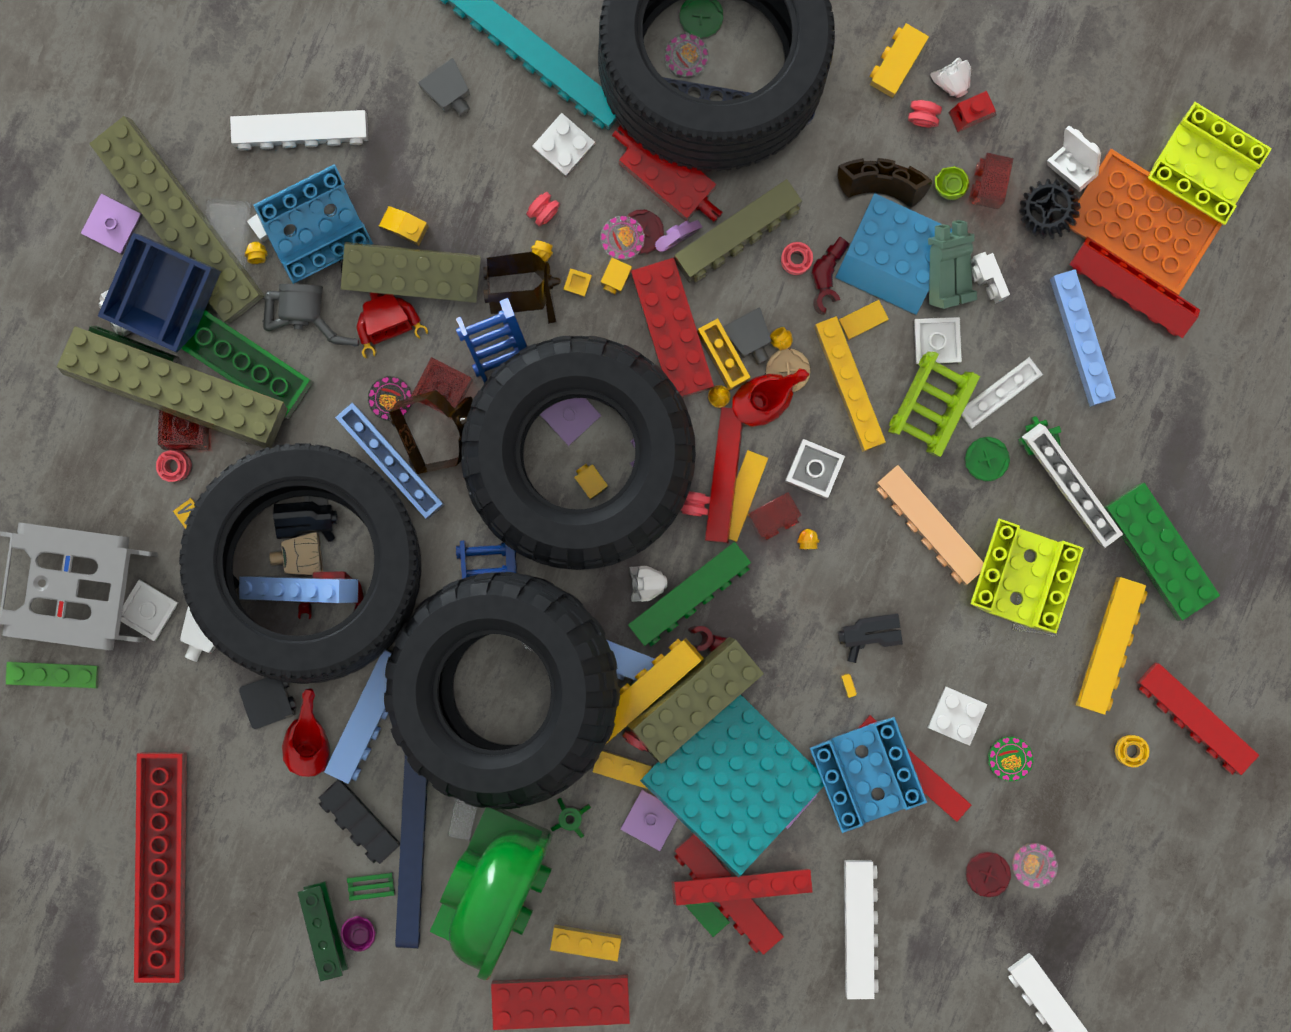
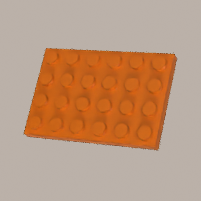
(1144, 222)

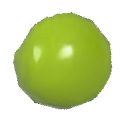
(952, 183)

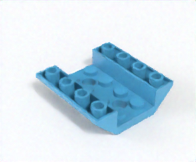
(317, 236)
(852, 778)

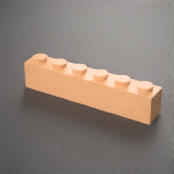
(931, 525)

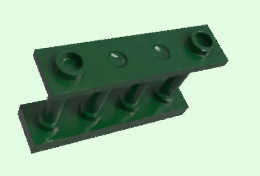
(323, 931)

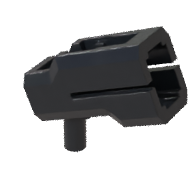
(304, 517)
(855, 636)

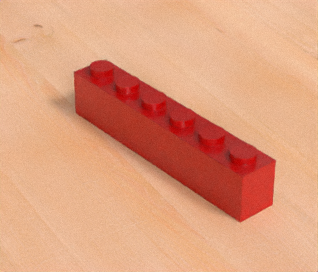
(1134, 287)
(1197, 718)
(742, 887)
(744, 912)

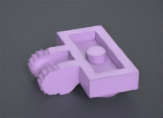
(677, 234)

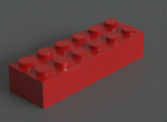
(672, 327)
(560, 1002)

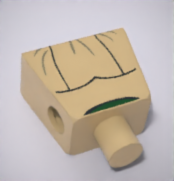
(299, 555)

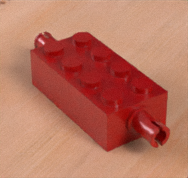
(676, 186)

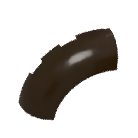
(884, 178)

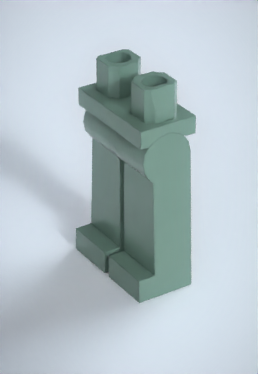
(951, 266)

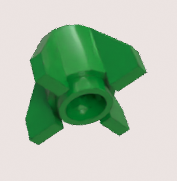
(576, 813)

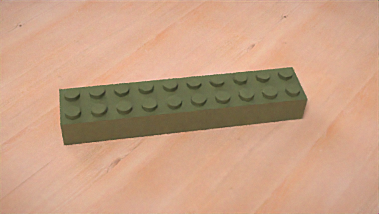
(175, 214)
(172, 388)

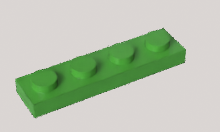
(52, 675)

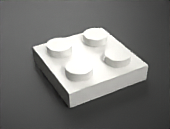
(563, 144)
(938, 336)
(147, 610)
(957, 716)

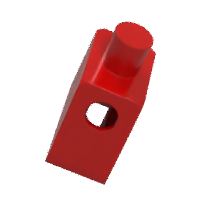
(973, 111)

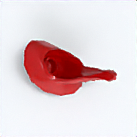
(765, 397)
(303, 736)

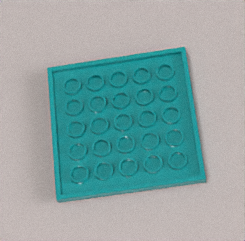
(735, 784)

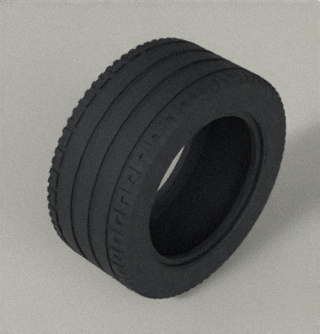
(708, 131)
(229, 508)

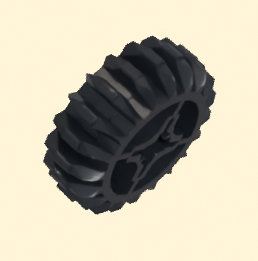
(1066, 214)

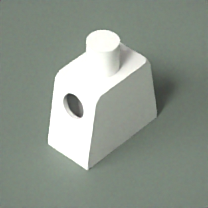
(193, 636)

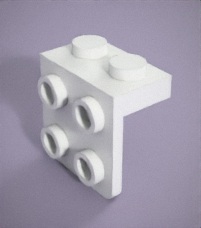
(1077, 159)

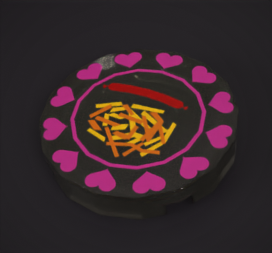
(385, 394)

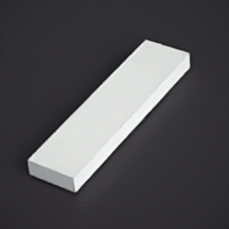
(1000, 392)

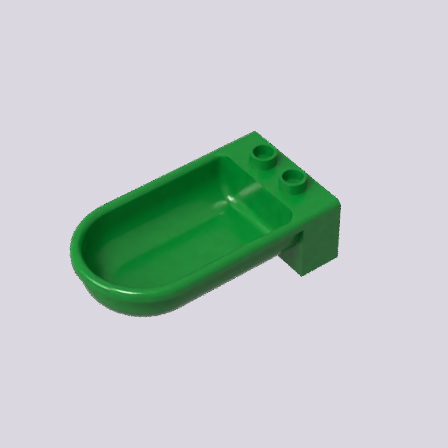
(491, 886)

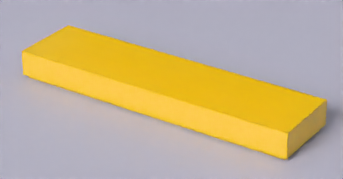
(745, 489)

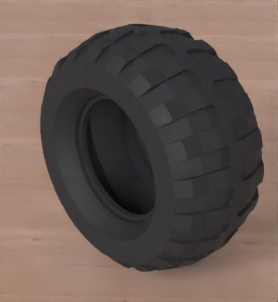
(562, 371)
(424, 704)

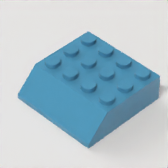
(890, 254)

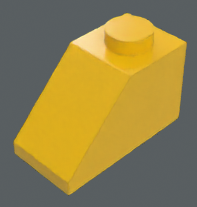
(404, 225)

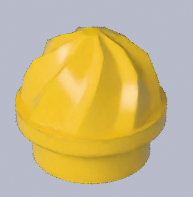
(543, 250)
(256, 253)
(781, 338)
(719, 396)
(808, 539)

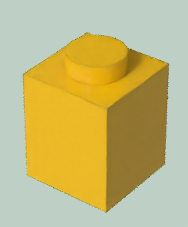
(615, 276)
(590, 480)

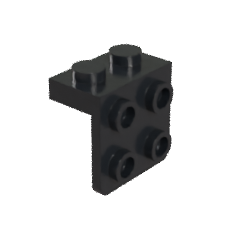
(267, 702)

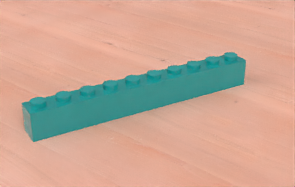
(537, 57)

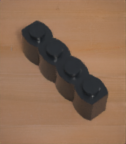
(359, 820)

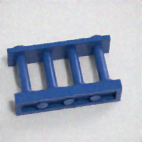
(510, 328)
(463, 551)

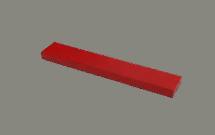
(724, 477)
(935, 786)

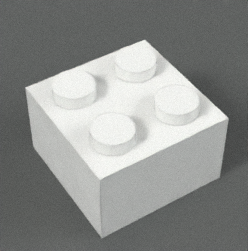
(814, 469)

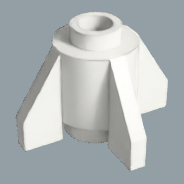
(954, 78)
(646, 583)

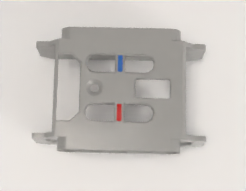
(113, 561)

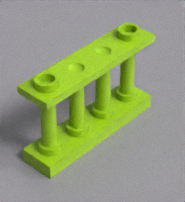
(955, 402)

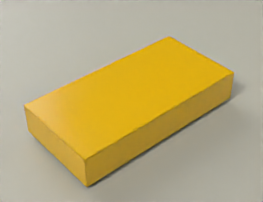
(863, 319)

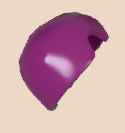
(358, 934)

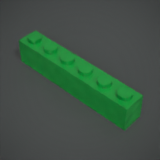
(690, 593)

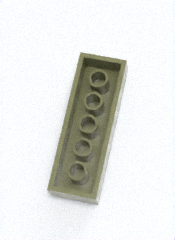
(737, 231)
(410, 272)
(695, 699)

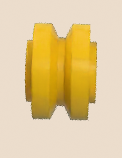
(1121, 751)

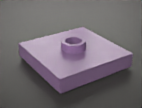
(111, 224)
(570, 418)
(649, 820)

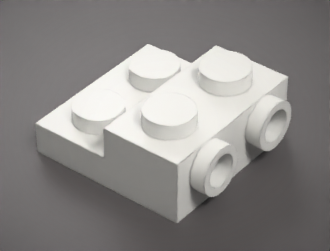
(987, 271)

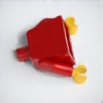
(385, 318)

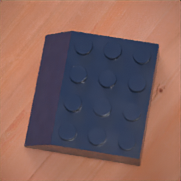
(159, 293)

